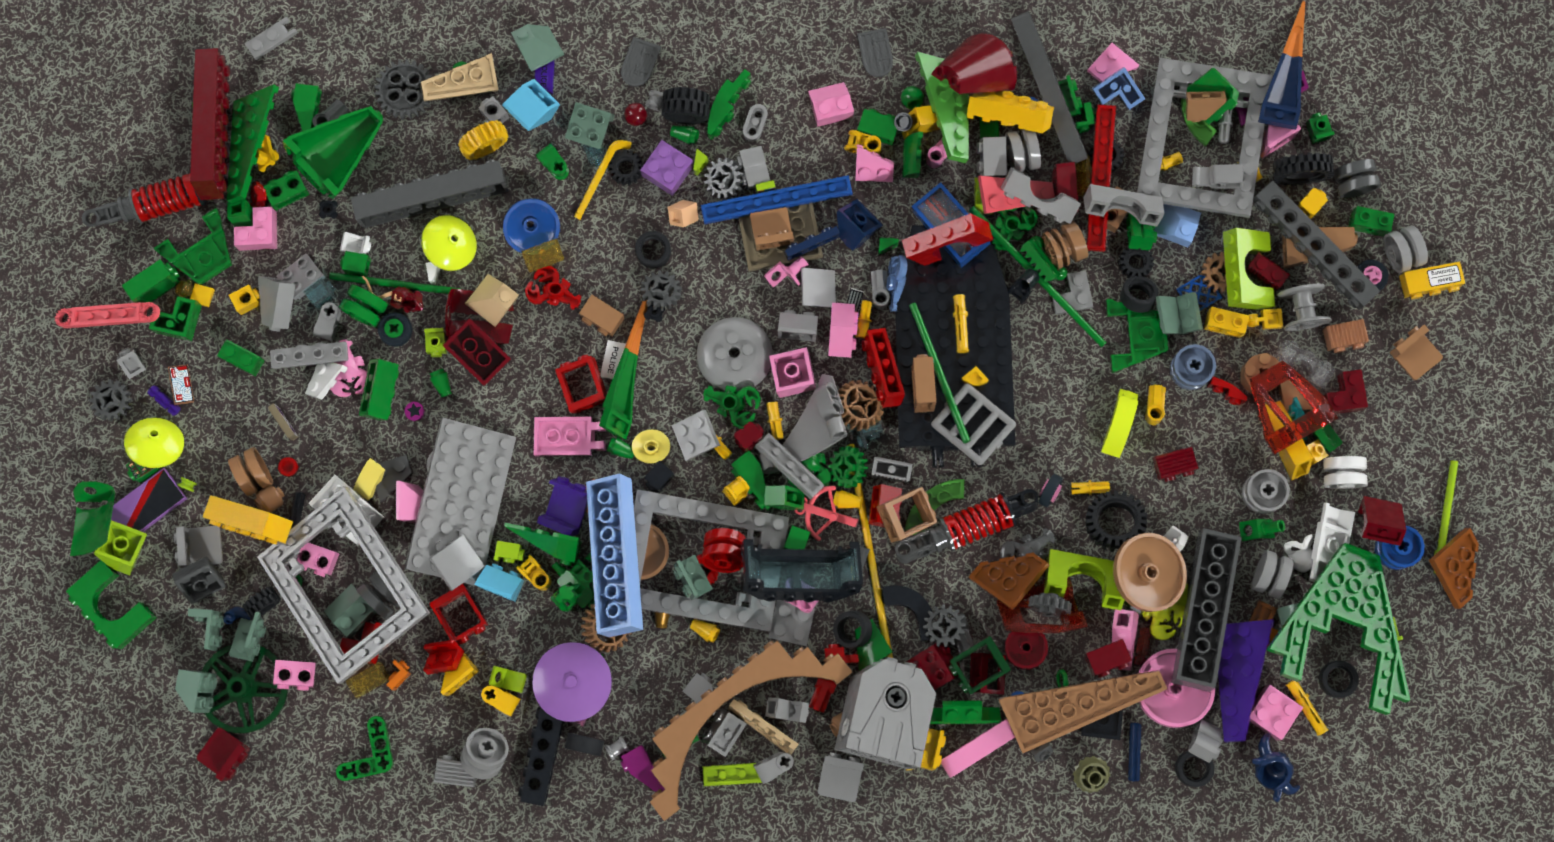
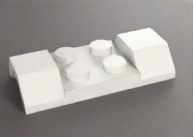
(1331, 533)

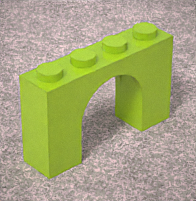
(1240, 289)
(1067, 564)

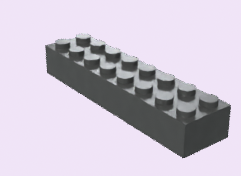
(429, 194)
(1206, 610)

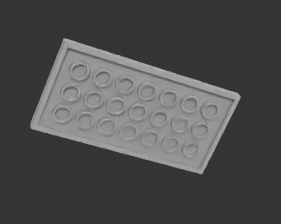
(460, 493)

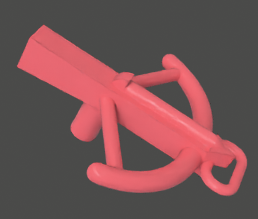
(832, 515)

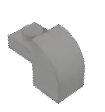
(787, 710)

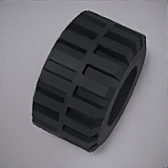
(685, 105)

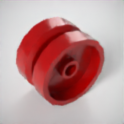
(722, 550)

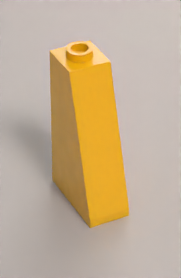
(1295, 457)

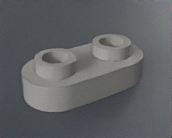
(755, 123)

